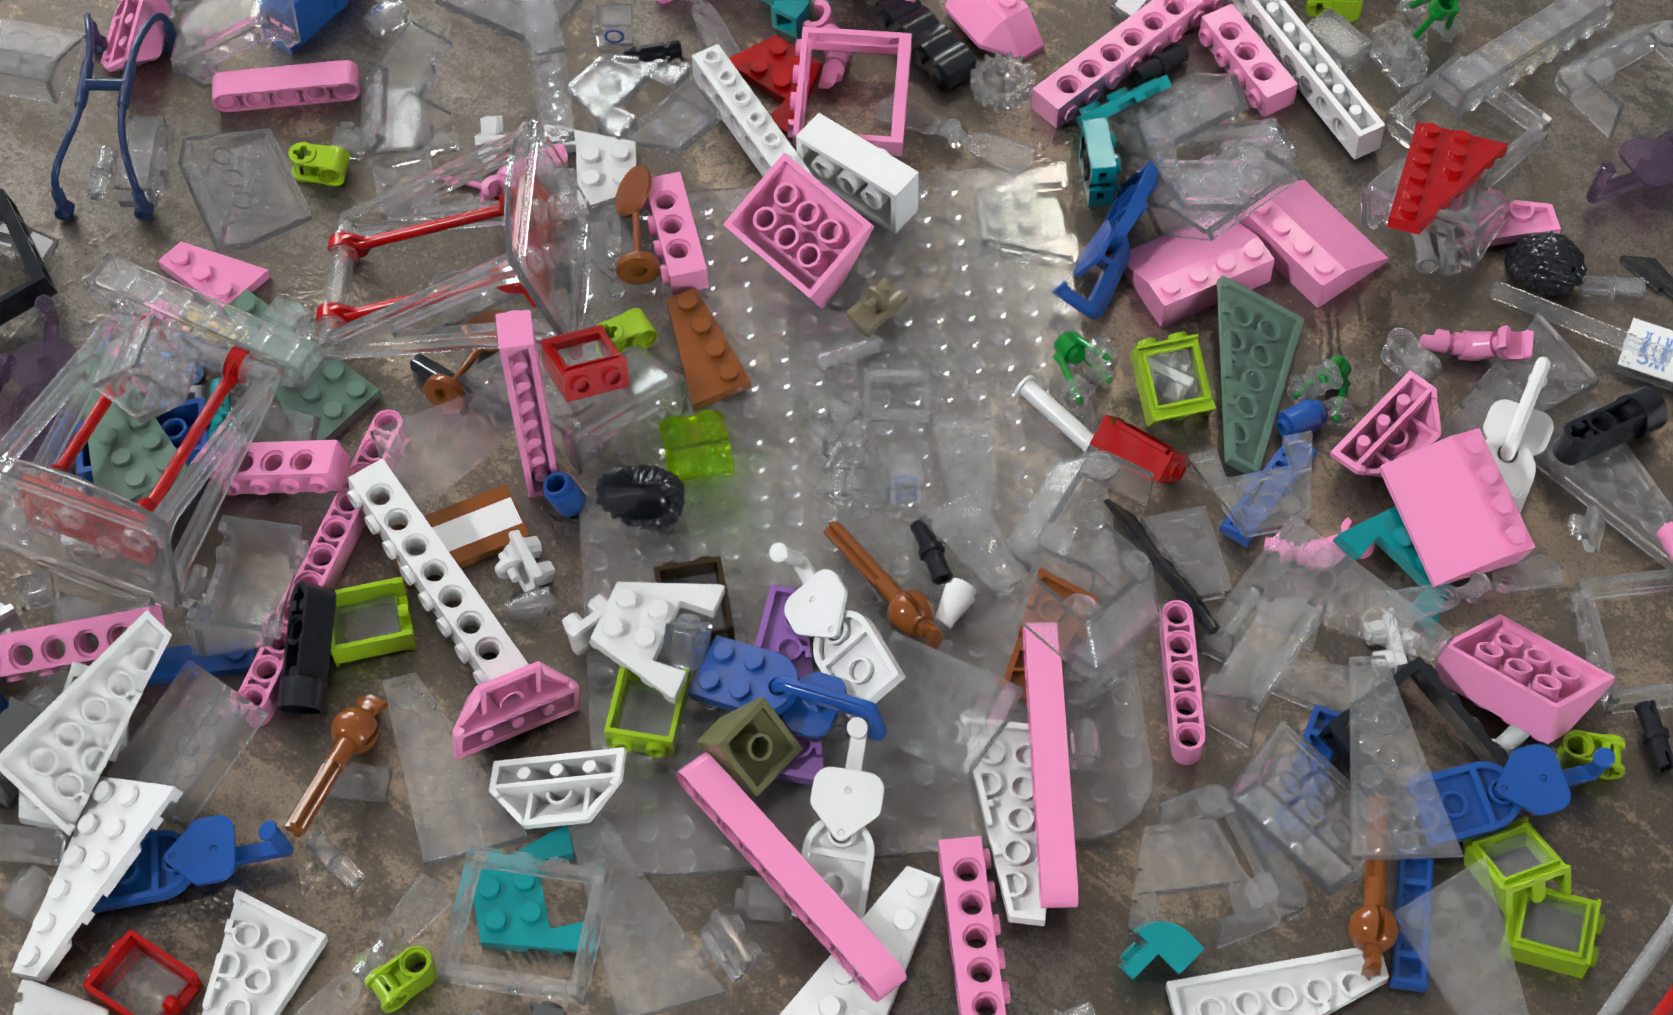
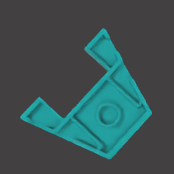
(1122, 99)
(1392, 537)
(513, 905)

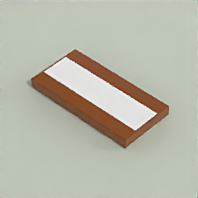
(474, 527)

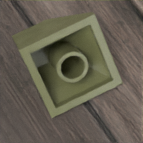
(751, 745)

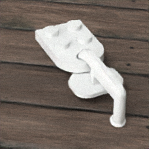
(1518, 433)
(819, 611)
(845, 803)

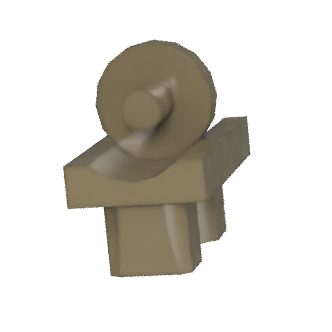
(876, 306)

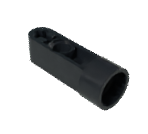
(1611, 425)
(307, 650)

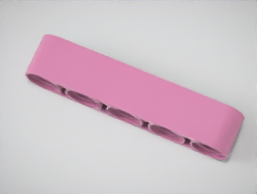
(285, 86)
(1182, 695)

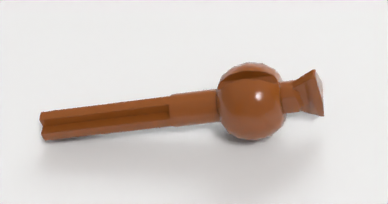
(909, 610)
(353, 733)
(1373, 926)

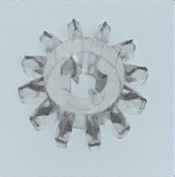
(1279, 142)

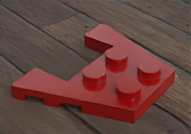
(770, 70)

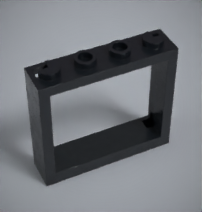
(24, 296)
(1447, 702)

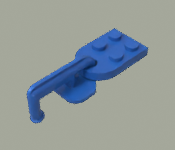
(1126, 208)
(742, 672)
(1528, 781)
(199, 855)

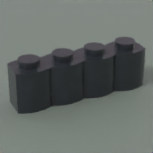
(931, 43)

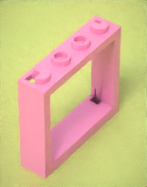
(861, 42)

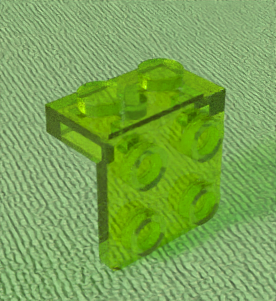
(696, 445)

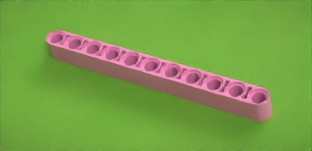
(323, 549)

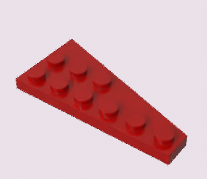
(1436, 170)

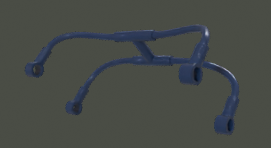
(97, 45)

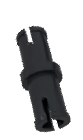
(1160, 64)
(931, 553)
(1655, 735)

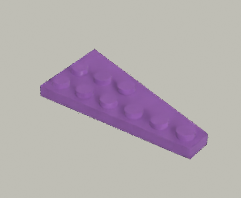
(778, 636)

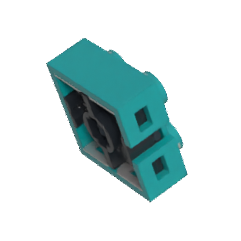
(1098, 162)

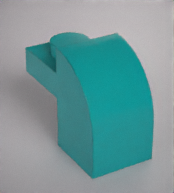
(789, 15)
(1161, 939)

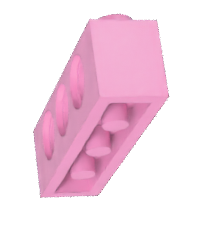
(1245, 54)
(675, 234)
(291, 468)

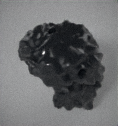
(1546, 263)
(641, 495)

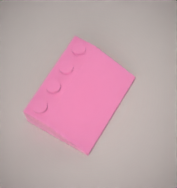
(801, 229)
(1313, 243)
(1181, 274)
(1457, 508)
(1522, 677)

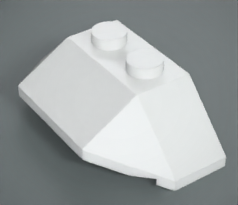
(558, 786)

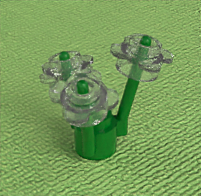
(1442, 19)
(1096, 354)
(1327, 375)

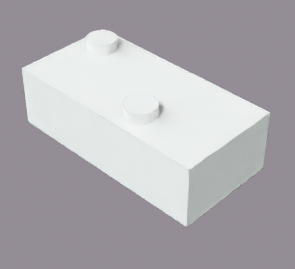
(859, 172)

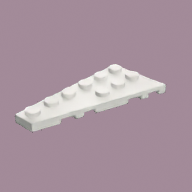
(73, 738)
(1007, 808)
(92, 865)
(897, 924)
(260, 960)
(1287, 987)

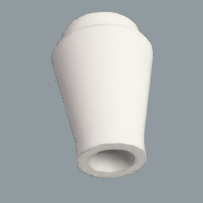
(954, 602)

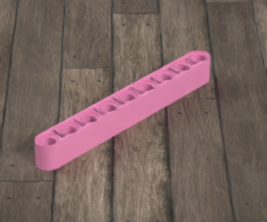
(1050, 775)
(792, 877)

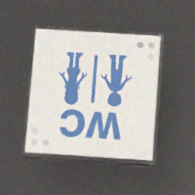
(1640, 368)

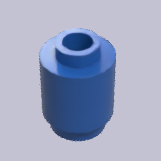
(1301, 417)
(564, 494)

